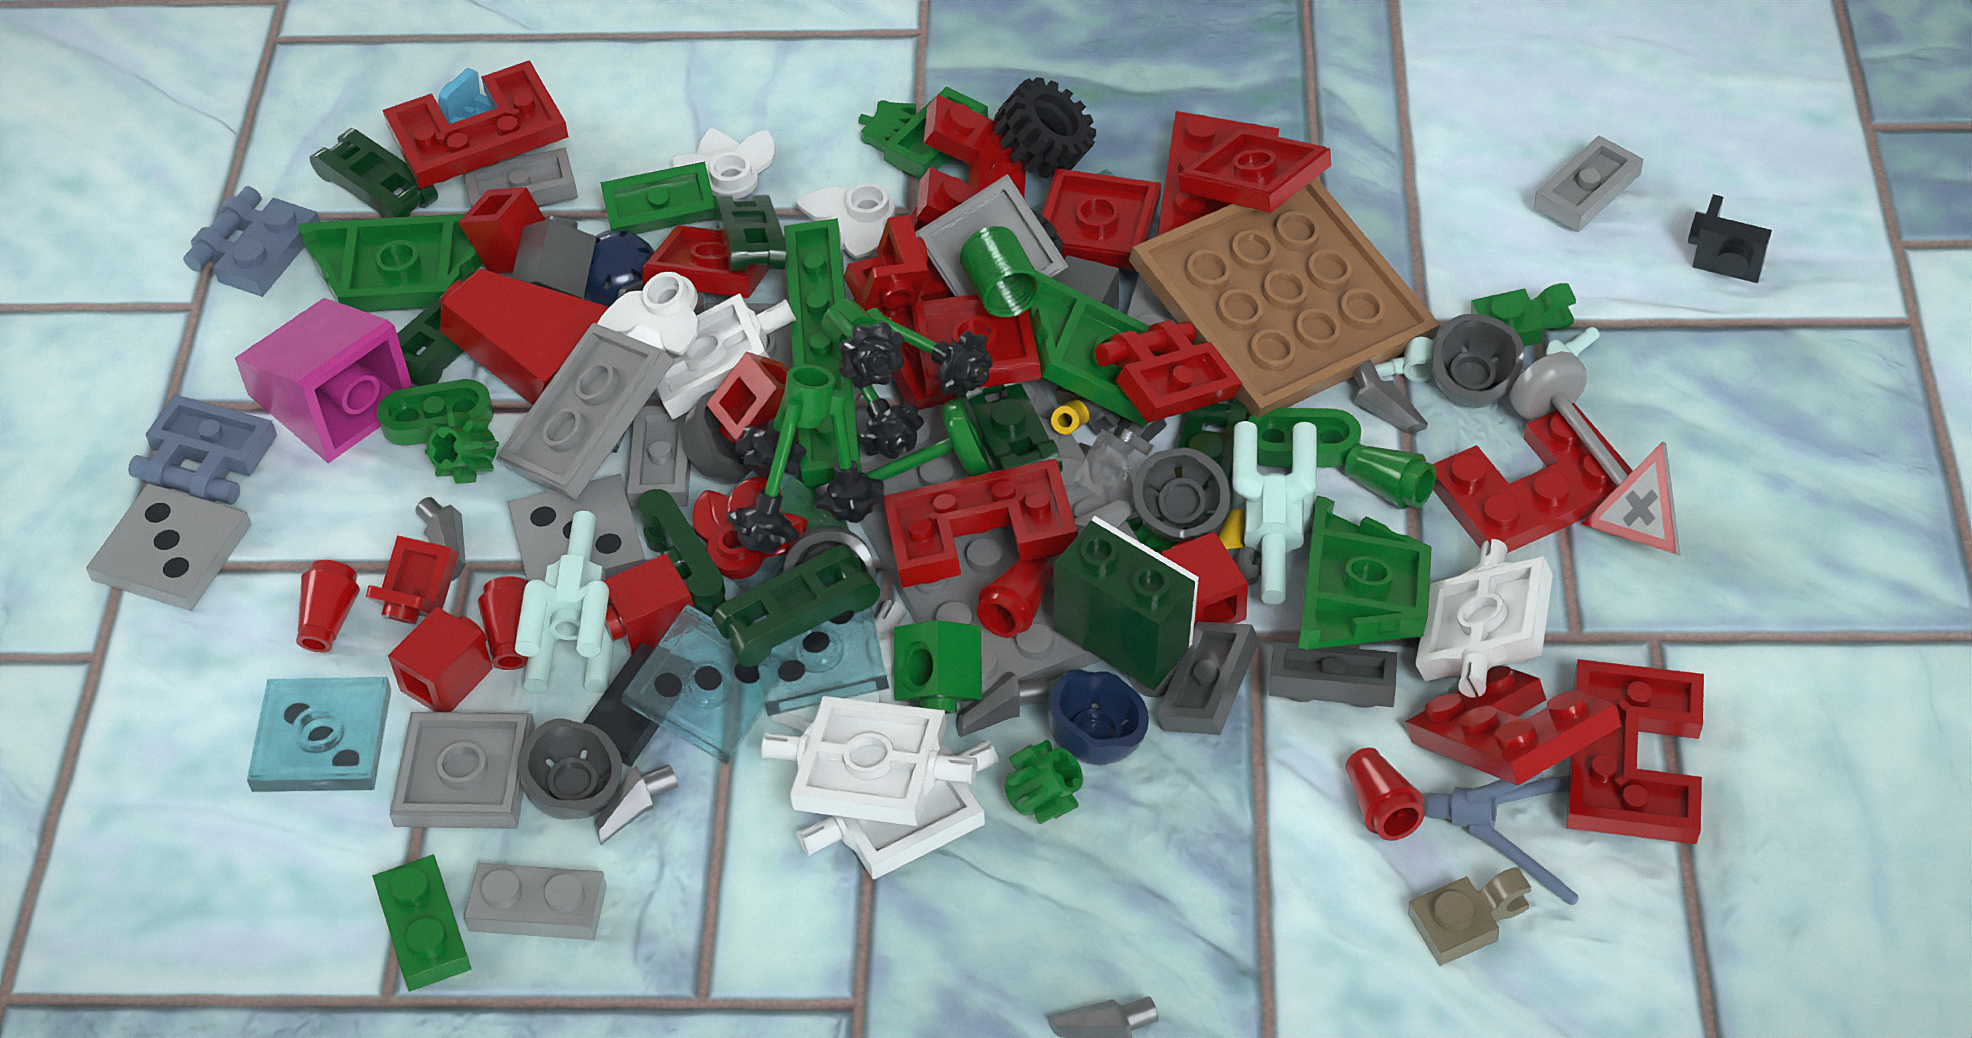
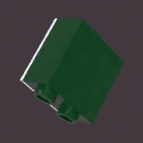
(1124, 602)

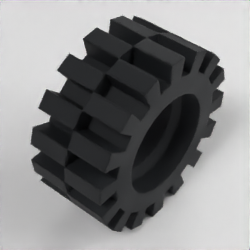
(1044, 127)

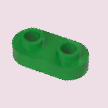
(409, 412)
(1335, 429)

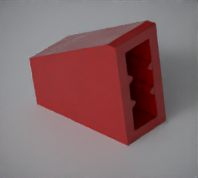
(515, 327)

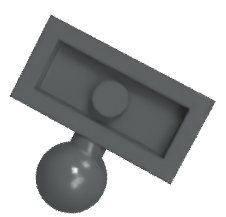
(1334, 674)
(1206, 679)

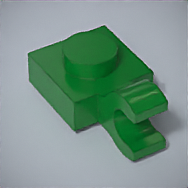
(1527, 315)

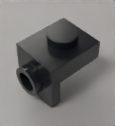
(1728, 245)

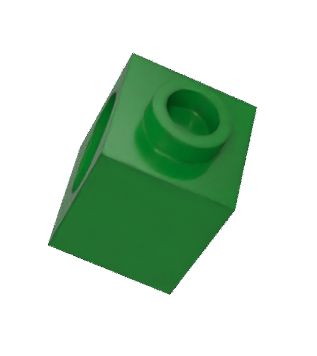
(937, 664)

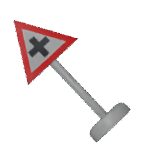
(1644, 500)

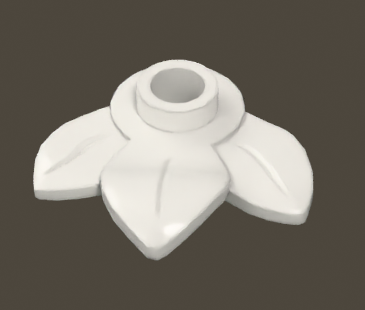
(730, 164)
(860, 214)
(658, 314)

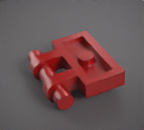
(1177, 378)

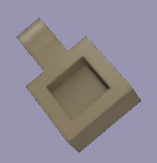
(1462, 920)

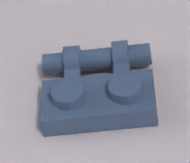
(263, 249)
(205, 434)

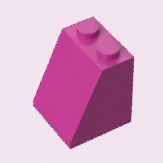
(326, 374)

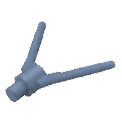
(1478, 810)

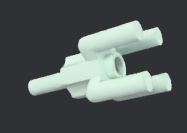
(1275, 505)
(567, 608)

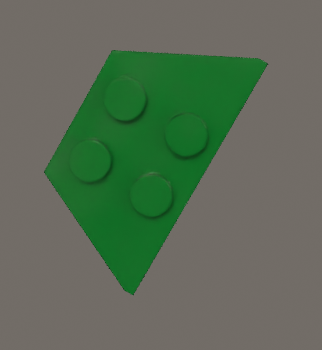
(390, 259)
(1066, 334)
(1362, 583)

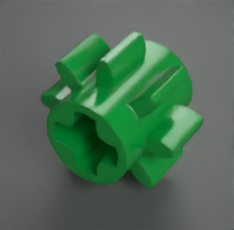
(461, 447)
(1043, 781)

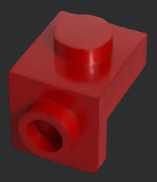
(902, 268)
(414, 580)

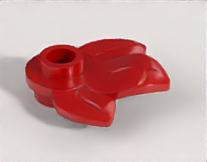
(712, 527)

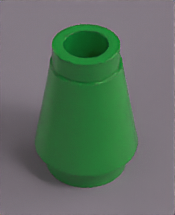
(1393, 474)

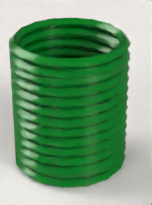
(1000, 271)

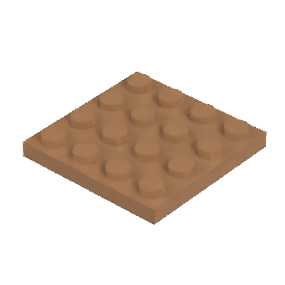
(1284, 295)

